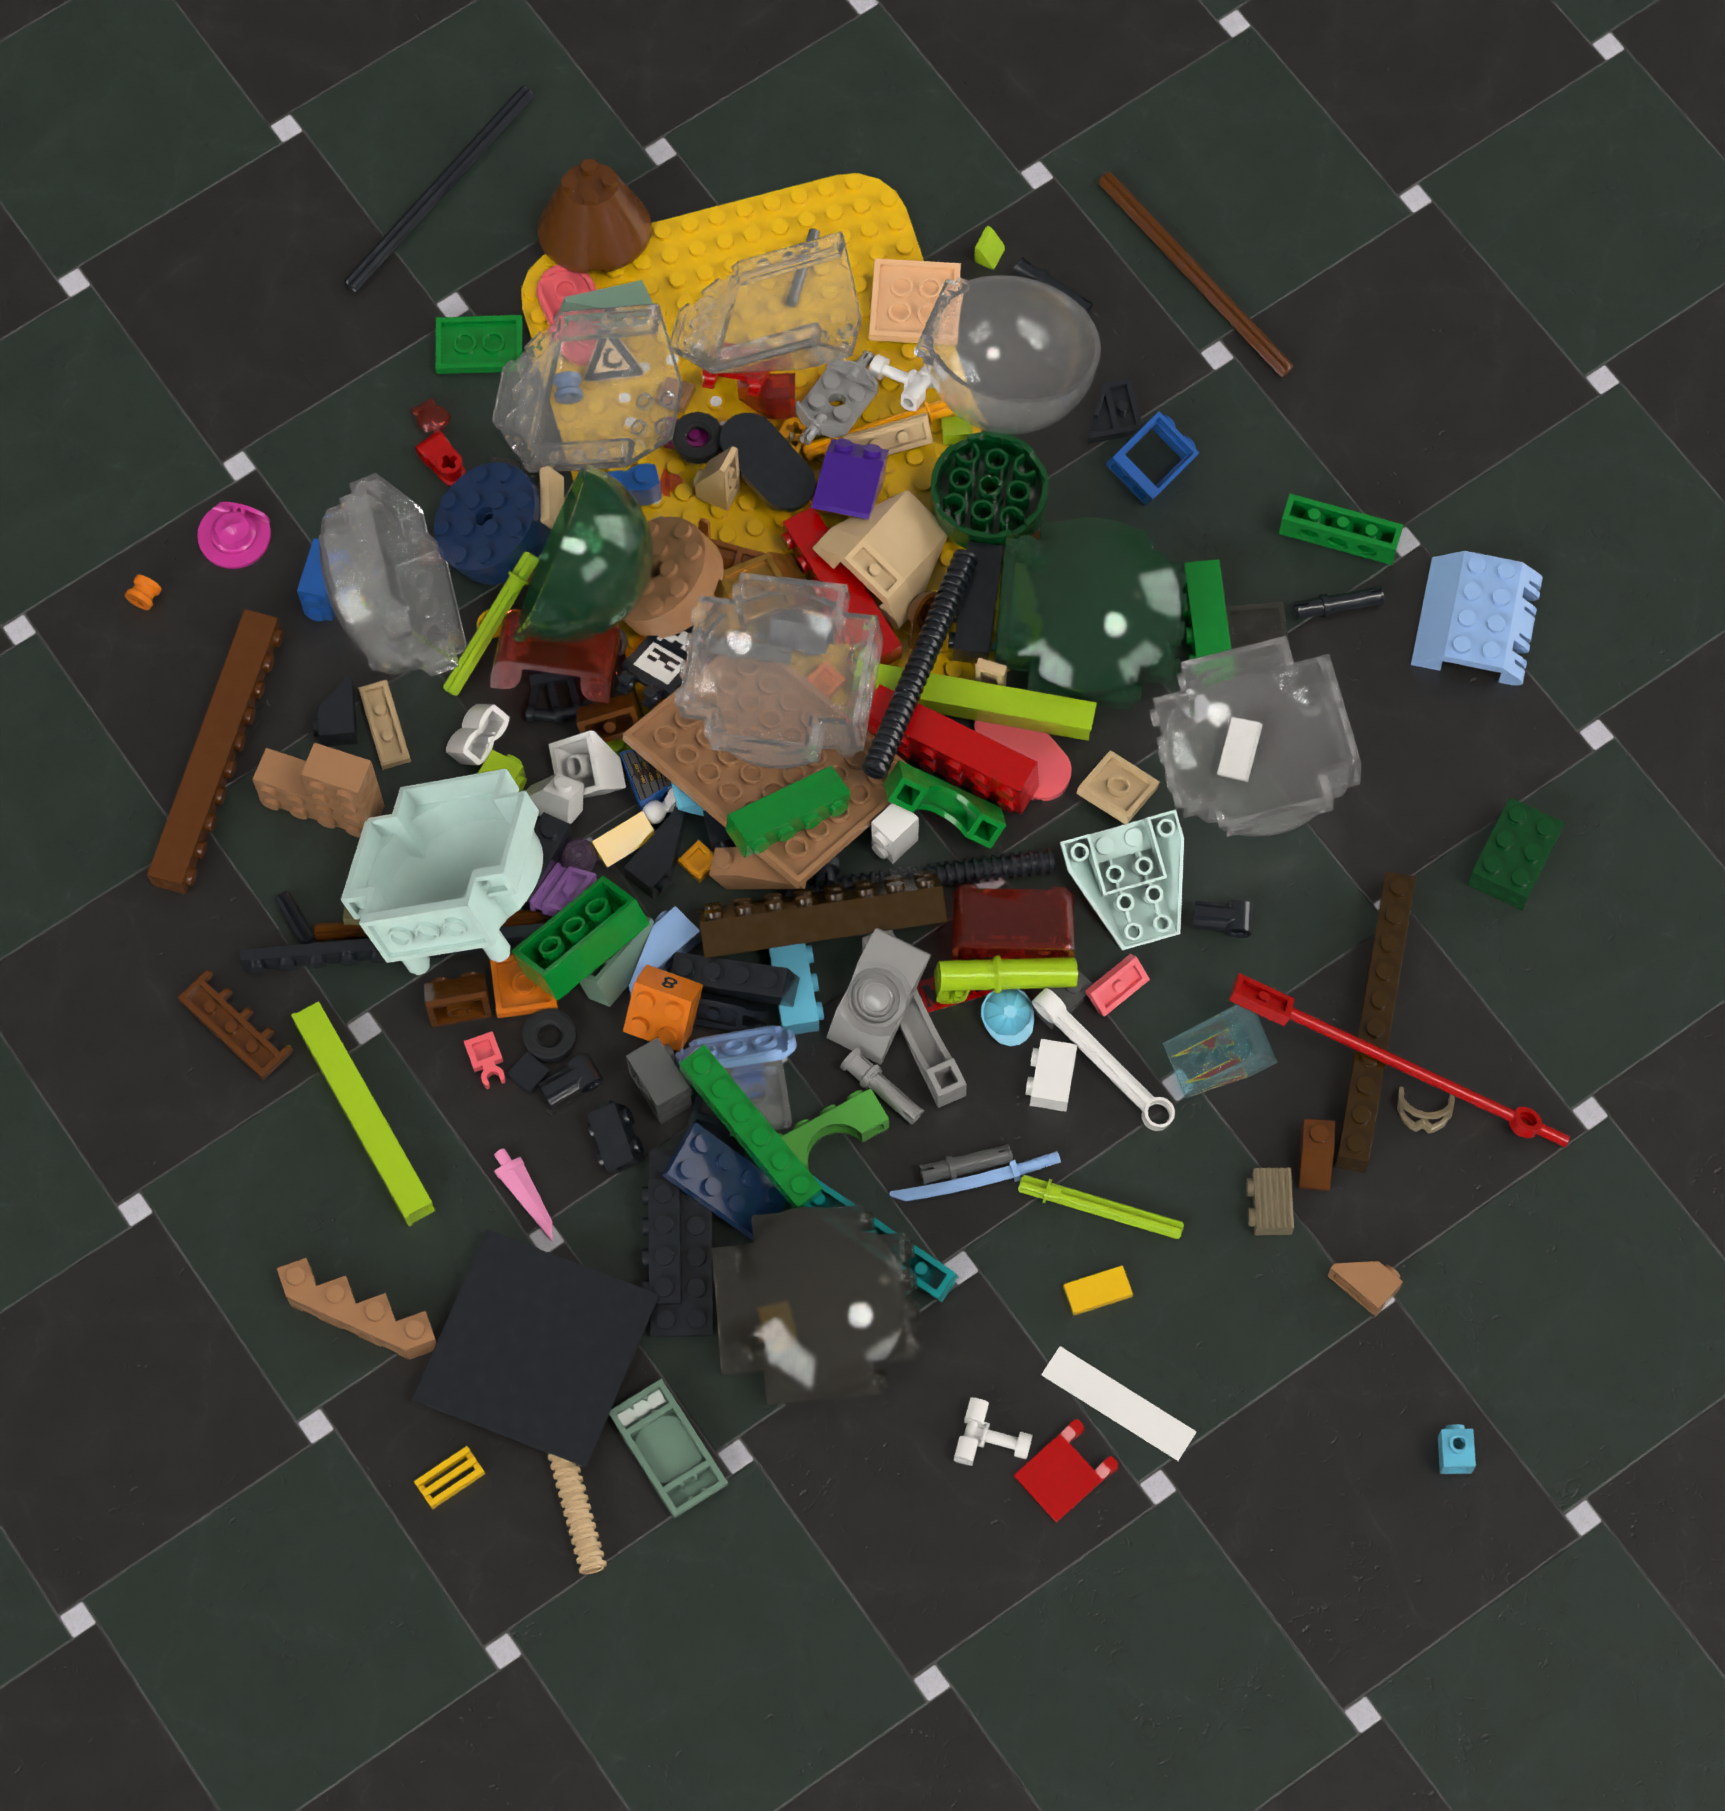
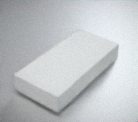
(1239, 749)

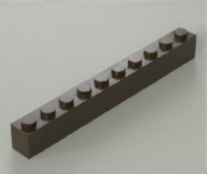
(1375, 1021)

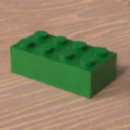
(580, 938)

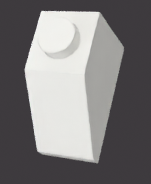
(558, 797)

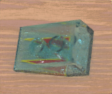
(1220, 1051)

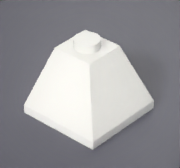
(589, 762)

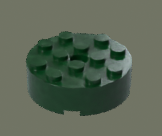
(989, 464)

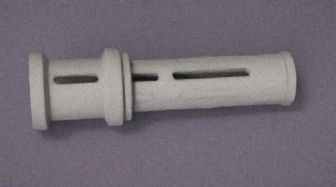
(871, 1077)

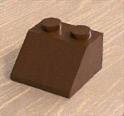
(457, 999)

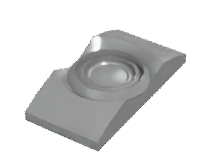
(878, 995)

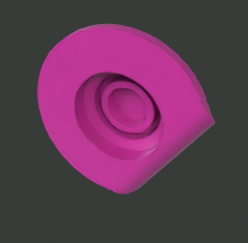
(234, 535)

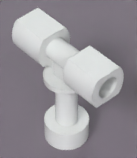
(914, 382)
(978, 1433)

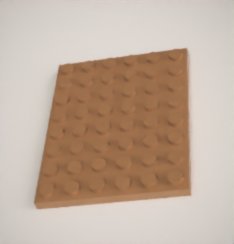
(726, 784)

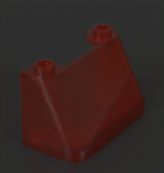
(591, 659)
(1012, 923)

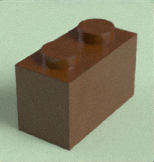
(610, 718)

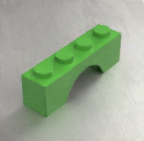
(858, 1116)

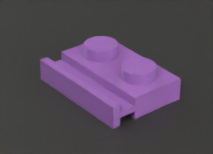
(560, 889)

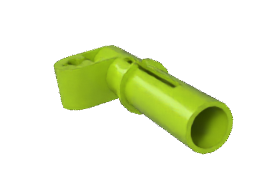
(959, 977)

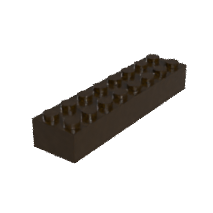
(821, 914)

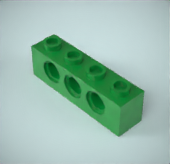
(1341, 529)

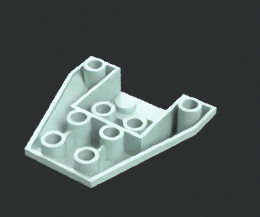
(1132, 877)

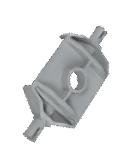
(841, 382)

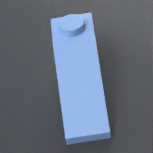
(669, 934)

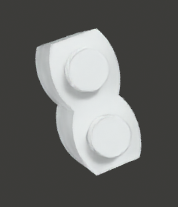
(479, 730)

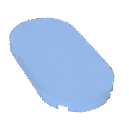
(745, 1046)

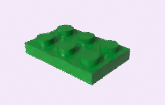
(477, 343)

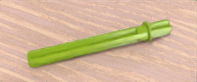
(491, 623)
(1100, 1206)

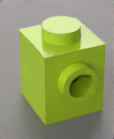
(497, 761)

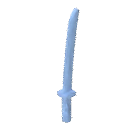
(978, 1180)

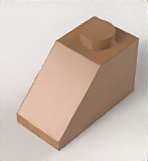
(1367, 1283)

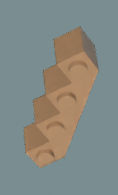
(368, 1319)

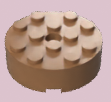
(682, 570)

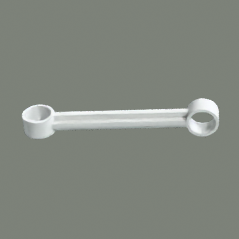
(1055, 1012)

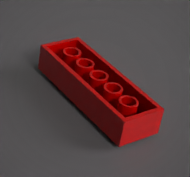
(962, 755)

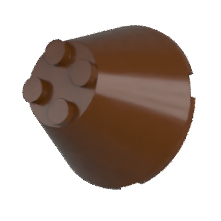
(593, 221)

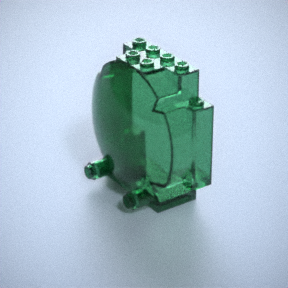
(1090, 611)

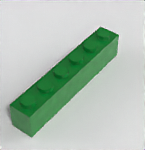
(750, 1128)

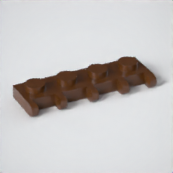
(233, 1027)

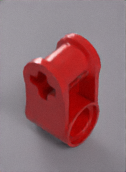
(441, 458)

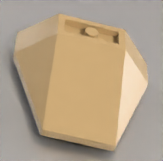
(888, 552)

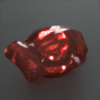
(431, 416)

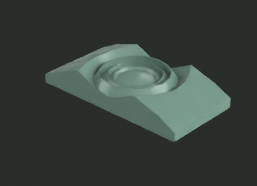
(667, 1448)

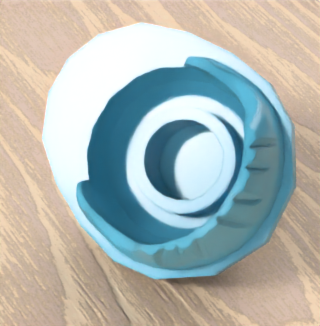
(1008, 1016)

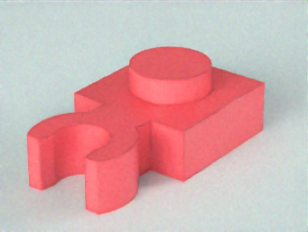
(485, 1055)

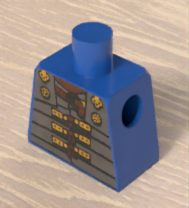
(644, 779)

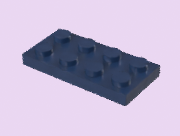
(722, 1179)

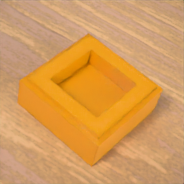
(697, 861)

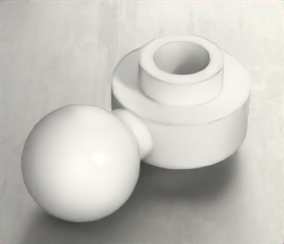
(656, 810)

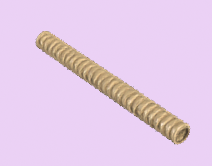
(578, 1515)

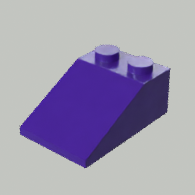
(850, 478)

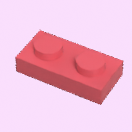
(1117, 985)

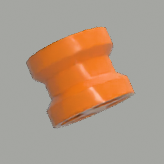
(143, 592)

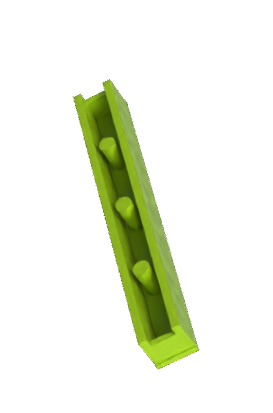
(1000, 704)
(363, 1113)

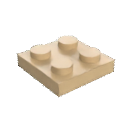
(1118, 787)

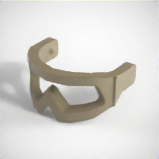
(1423, 1123)

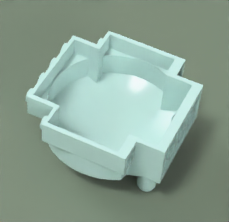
(445, 868)

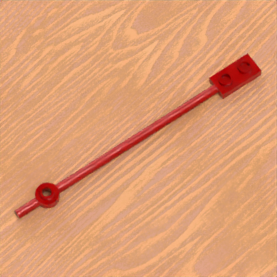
(1279, 1008)

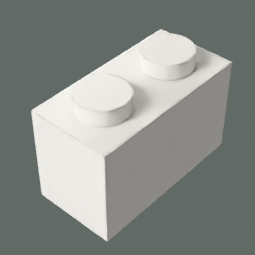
(894, 832)
(1053, 1074)

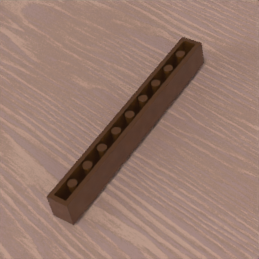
(215, 752)

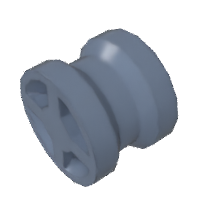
(568, 387)

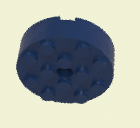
(490, 522)

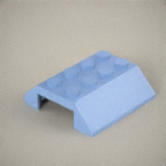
(1477, 614)

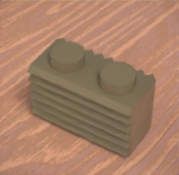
(1271, 1201)

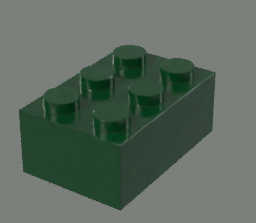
(1516, 853)

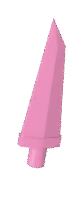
(521, 1186)

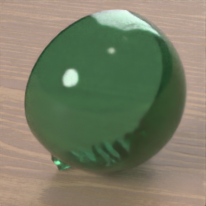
(590, 564)

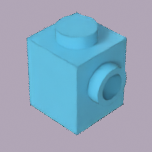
(1460, 1459)

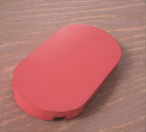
(556, 285)
(1053, 763)

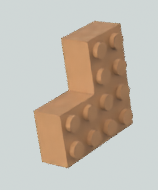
(327, 787)

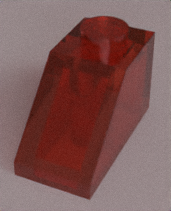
(776, 397)

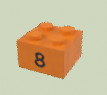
(663, 1007)

